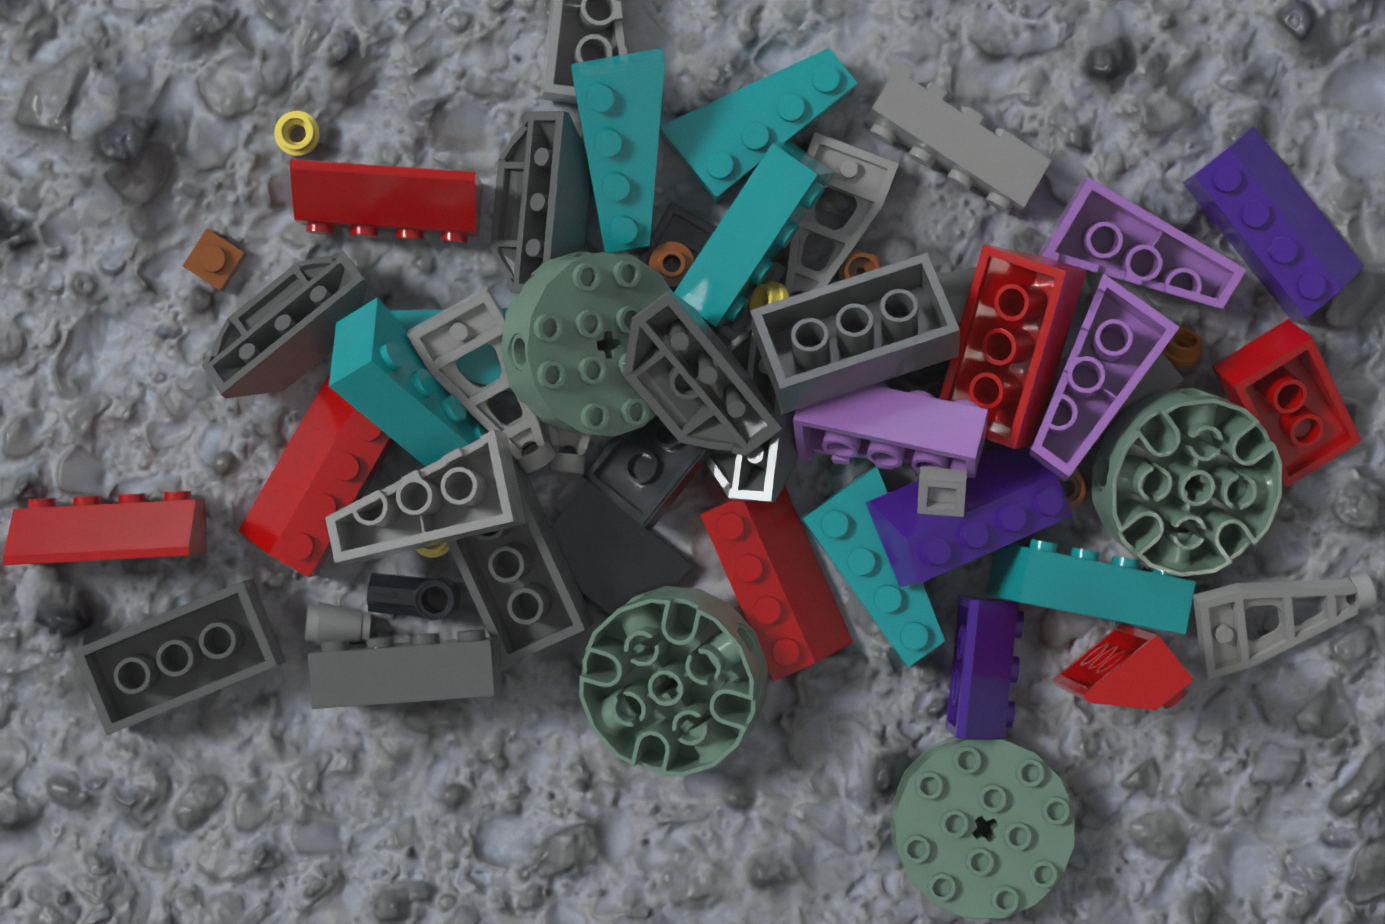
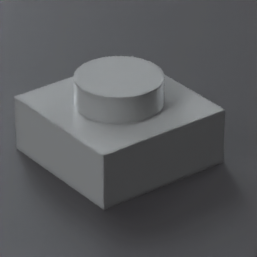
(942, 491)

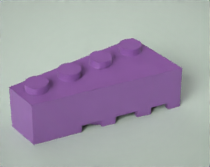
(1130, 244)
(1105, 365)
(893, 429)

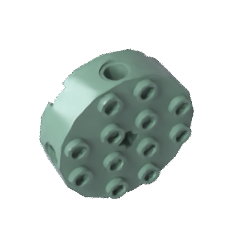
(571, 340)
(1186, 481)
(666, 723)
(1026, 837)

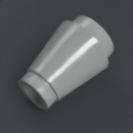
(335, 623)

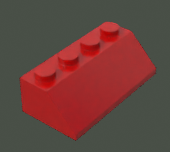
(386, 199)
(1013, 340)
(318, 474)
(106, 530)
(777, 582)
(1127, 671)

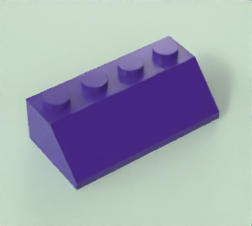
(1274, 225)
(1002, 505)

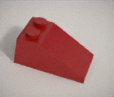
(1291, 396)

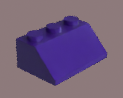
(983, 668)

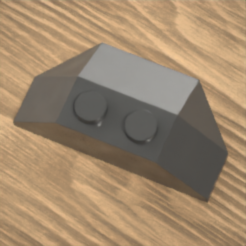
(539, 196)
(285, 327)
(695, 380)
(767, 468)

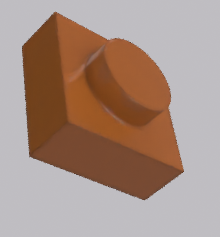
(214, 260)

